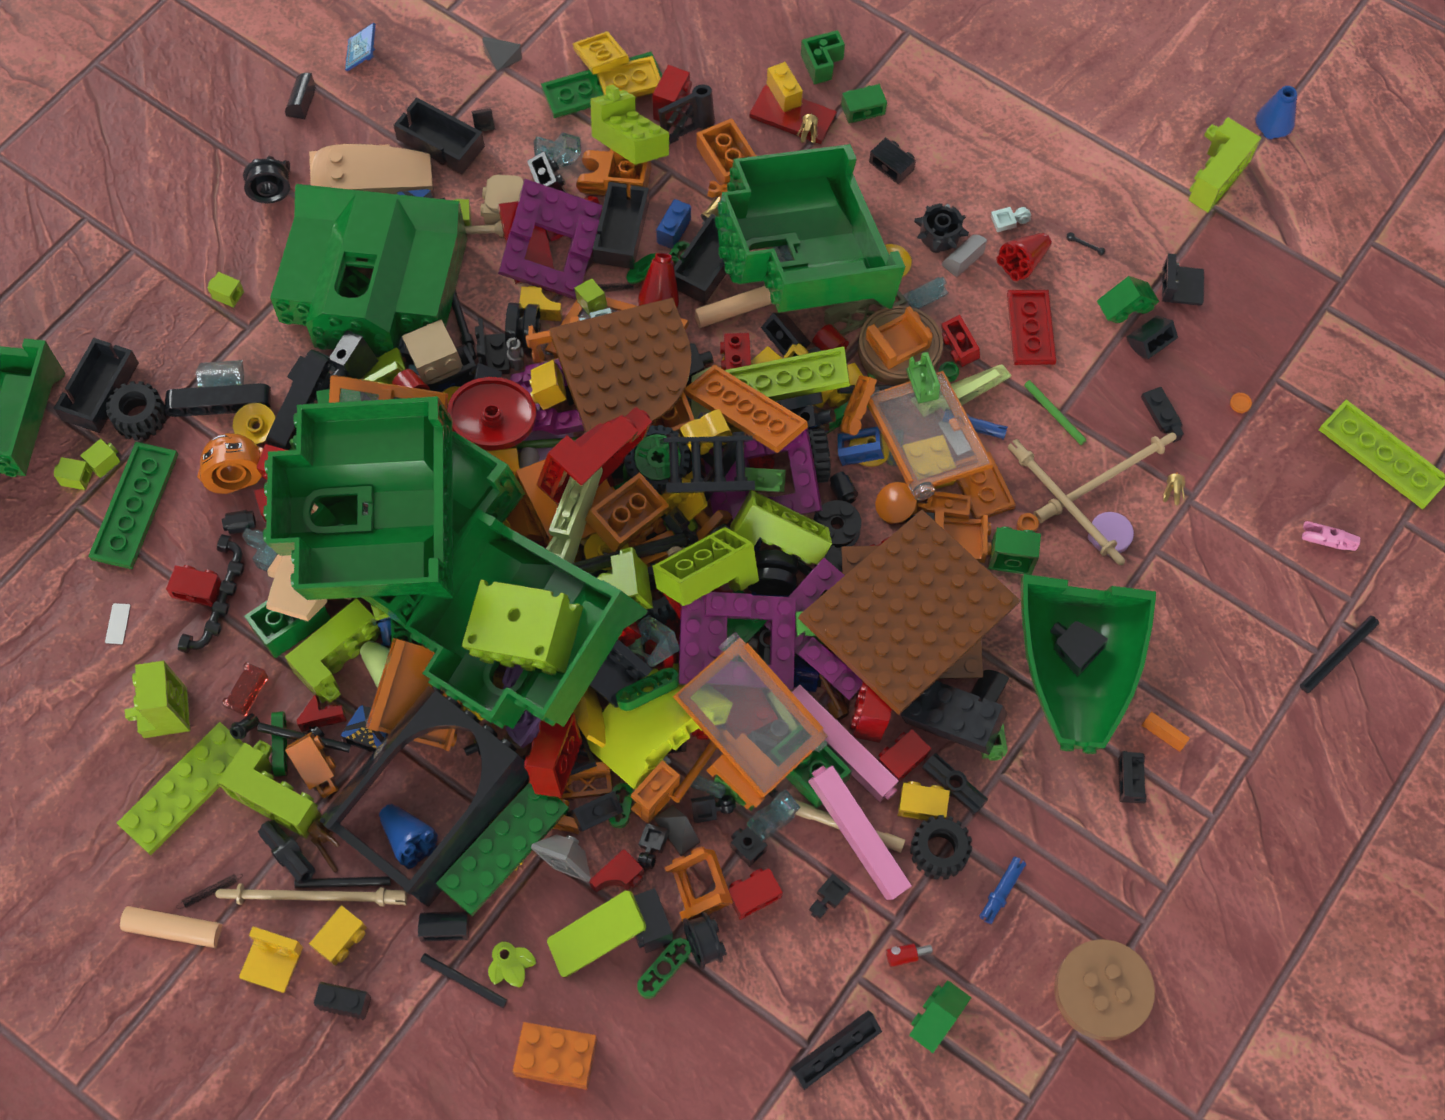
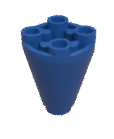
(1278, 114)
(407, 835)

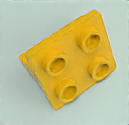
(688, 503)

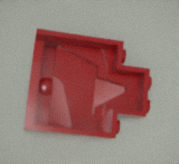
(600, 447)

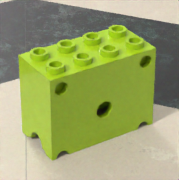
(522, 627)

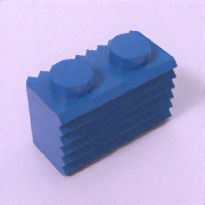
(673, 224)

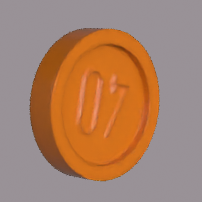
(1240, 402)

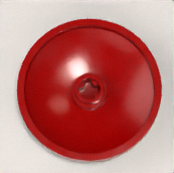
(492, 413)

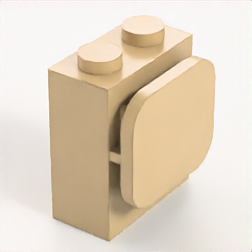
(499, 190)
(433, 352)

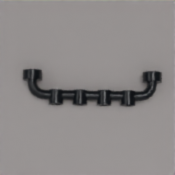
(227, 587)

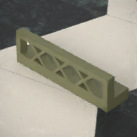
(841, 311)

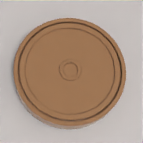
(897, 374)
(1104, 989)

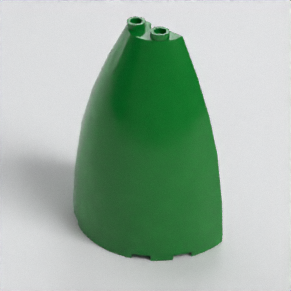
(1088, 706)

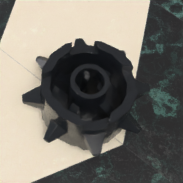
(941, 227)

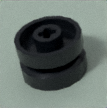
(518, 323)
(775, 573)

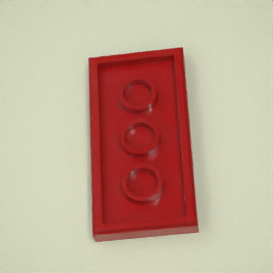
(769, 112)
(538, 247)
(1031, 327)

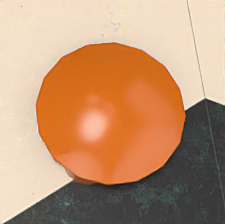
(895, 503)

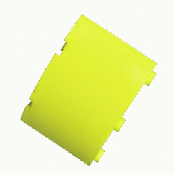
(643, 736)

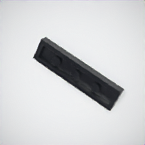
(836, 1050)

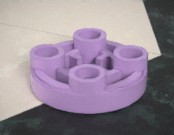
(1113, 527)

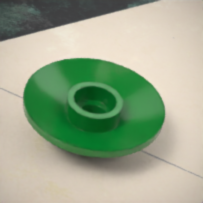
(640, 269)

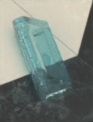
(660, 634)

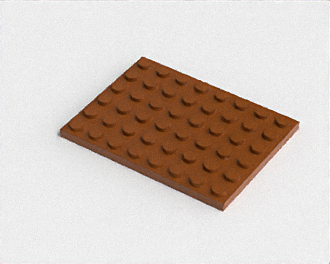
(909, 611)

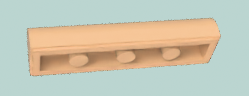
(732, 306)
(170, 926)

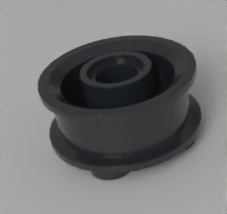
(266, 181)
(844, 514)
(703, 940)

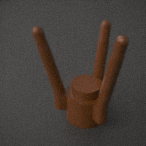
(837, 707)
(322, 834)

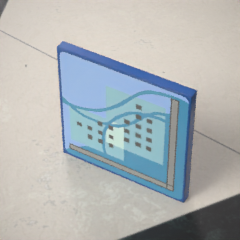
(360, 47)

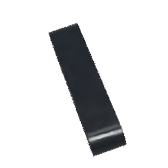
(302, 391)
(215, 399)

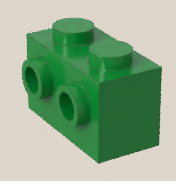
(864, 103)

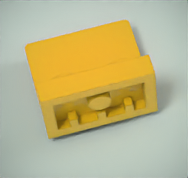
(271, 960)

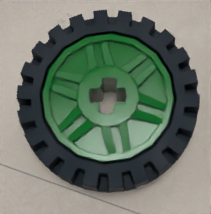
(641, 458)

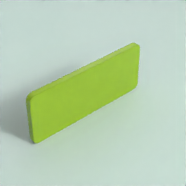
(596, 933)

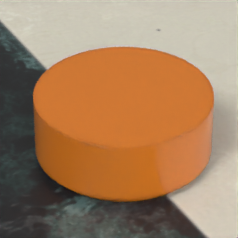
(1027, 522)

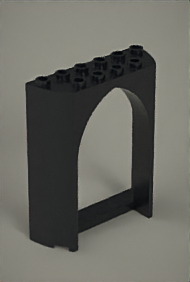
(500, 782)

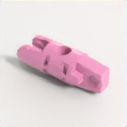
(1330, 536)

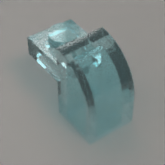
(564, 150)
(265, 555)
(774, 816)

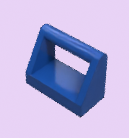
(862, 452)

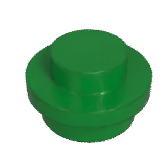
(950, 370)

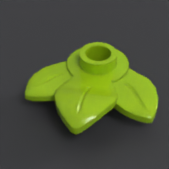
(512, 967)

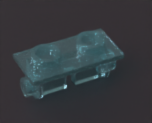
(926, 293)

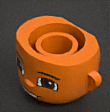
(229, 463)

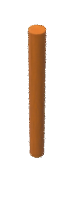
(693, 773)

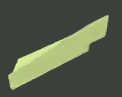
(979, 383)
(570, 517)

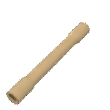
(810, 812)

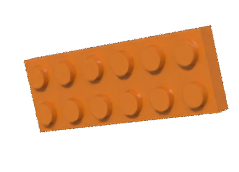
(746, 408)

